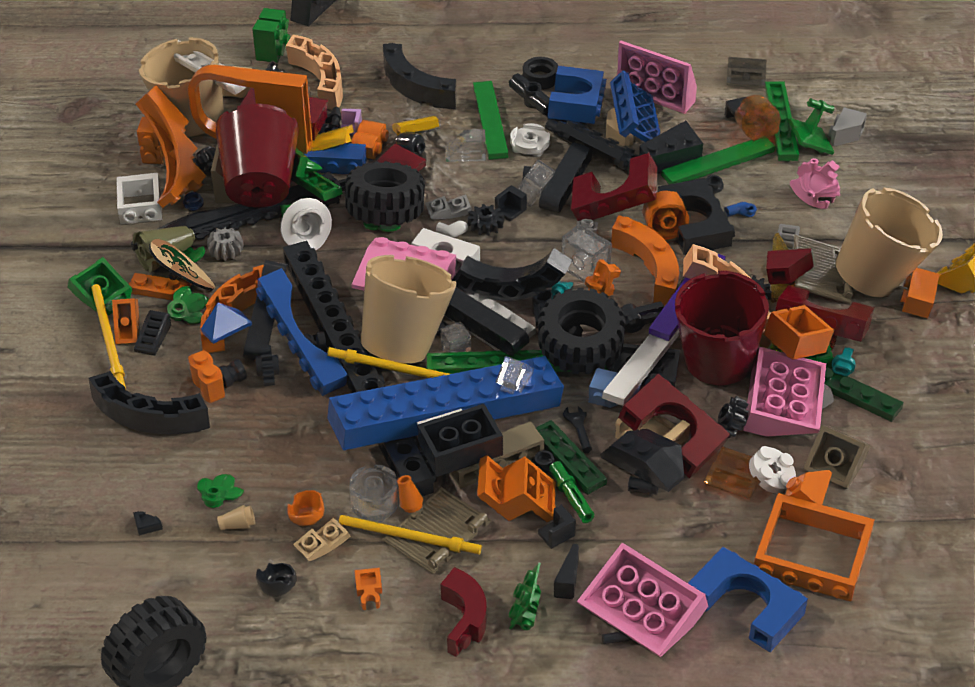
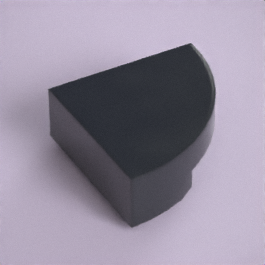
(146, 523)

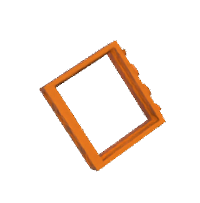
(822, 518)

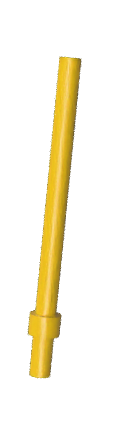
(350, 356)
(116, 369)
(455, 544)

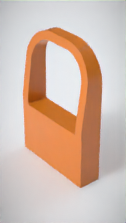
(270, 87)

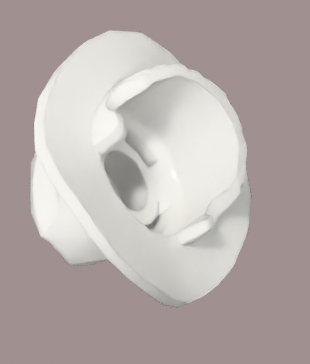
(308, 221)

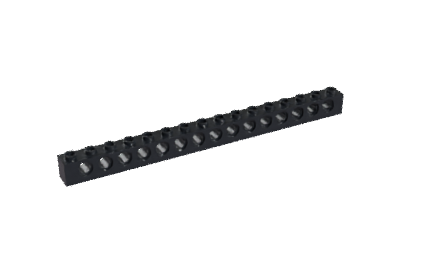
(331, 317)

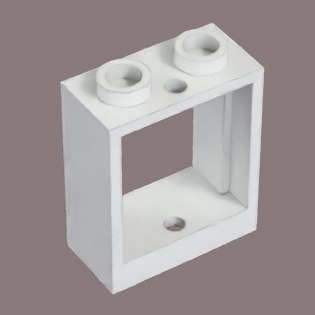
(138, 186)

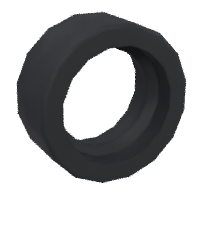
(541, 64)

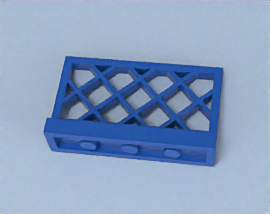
(632, 111)

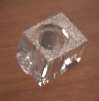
(455, 338)

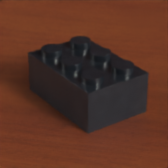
(460, 439)

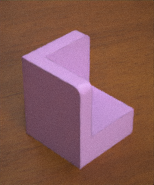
(351, 117)

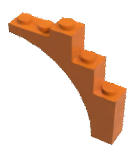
(178, 149)

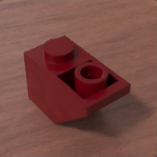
(788, 265)

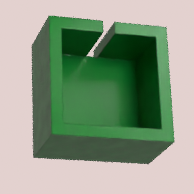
(270, 35)

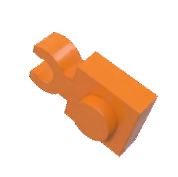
(368, 586)

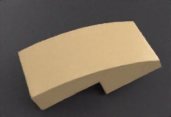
(323, 541)

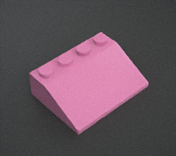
(659, 75)
(400, 250)
(784, 395)
(643, 600)

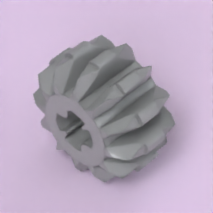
(225, 244)

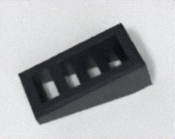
(155, 320)
(566, 578)

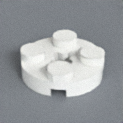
(521, 140)
(780, 462)

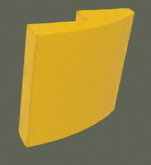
(416, 125)
(332, 138)

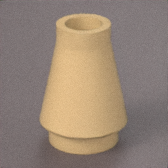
(238, 518)

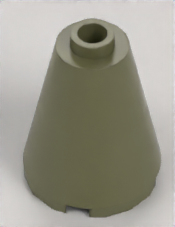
(179, 236)

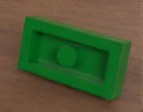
(303, 165)

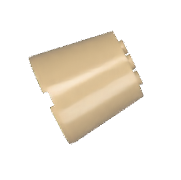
(173, 79)
(886, 241)
(403, 307)

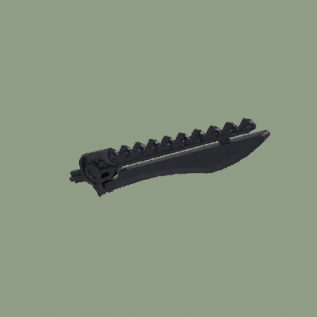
(237, 215)

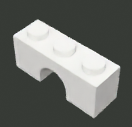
(442, 242)

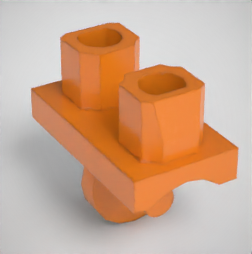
(603, 277)

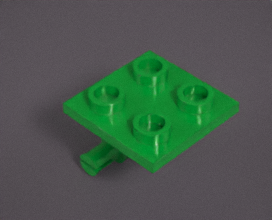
(808, 133)

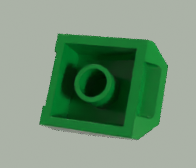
(111, 284)

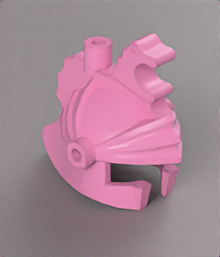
(816, 183)

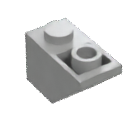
(847, 127)

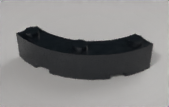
(415, 83)
(511, 283)
(145, 412)

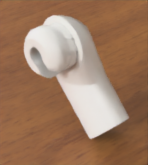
(452, 230)

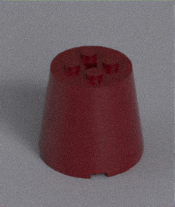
(257, 153)
(721, 325)

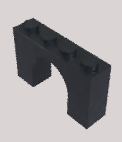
(711, 233)

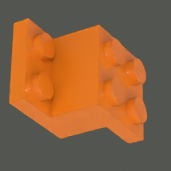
(516, 488)

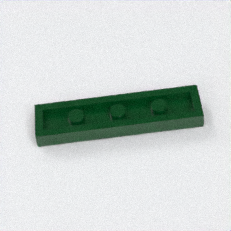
(863, 395)
(573, 459)

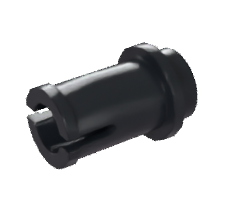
(639, 485)

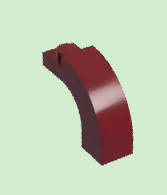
(466, 595)

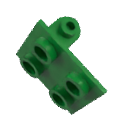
(527, 600)

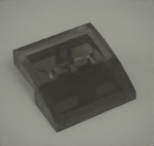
(746, 72)

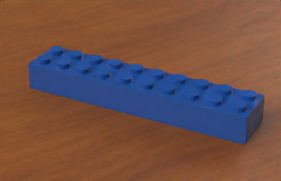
(394, 410)

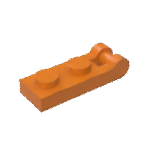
(156, 286)

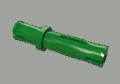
(567, 485)

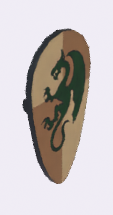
(179, 264)

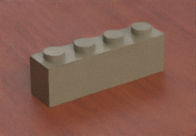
(517, 443)

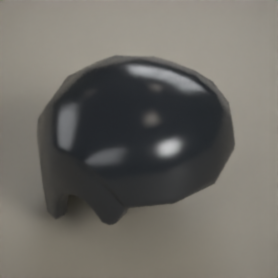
(276, 579)

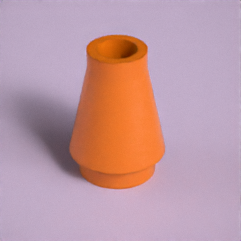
(409, 496)

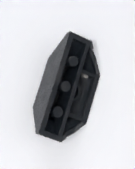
(648, 457)

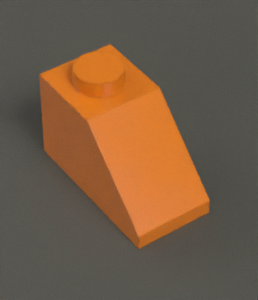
(126, 320)
(809, 486)

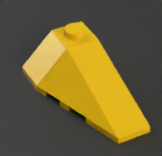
(961, 274)

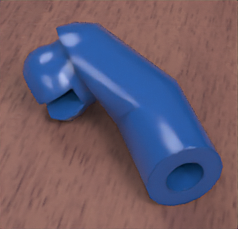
(742, 208)

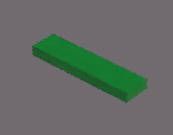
(318, 185)

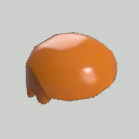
(306, 508)

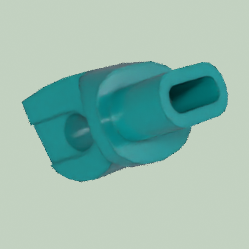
(561, 287)
(844, 363)

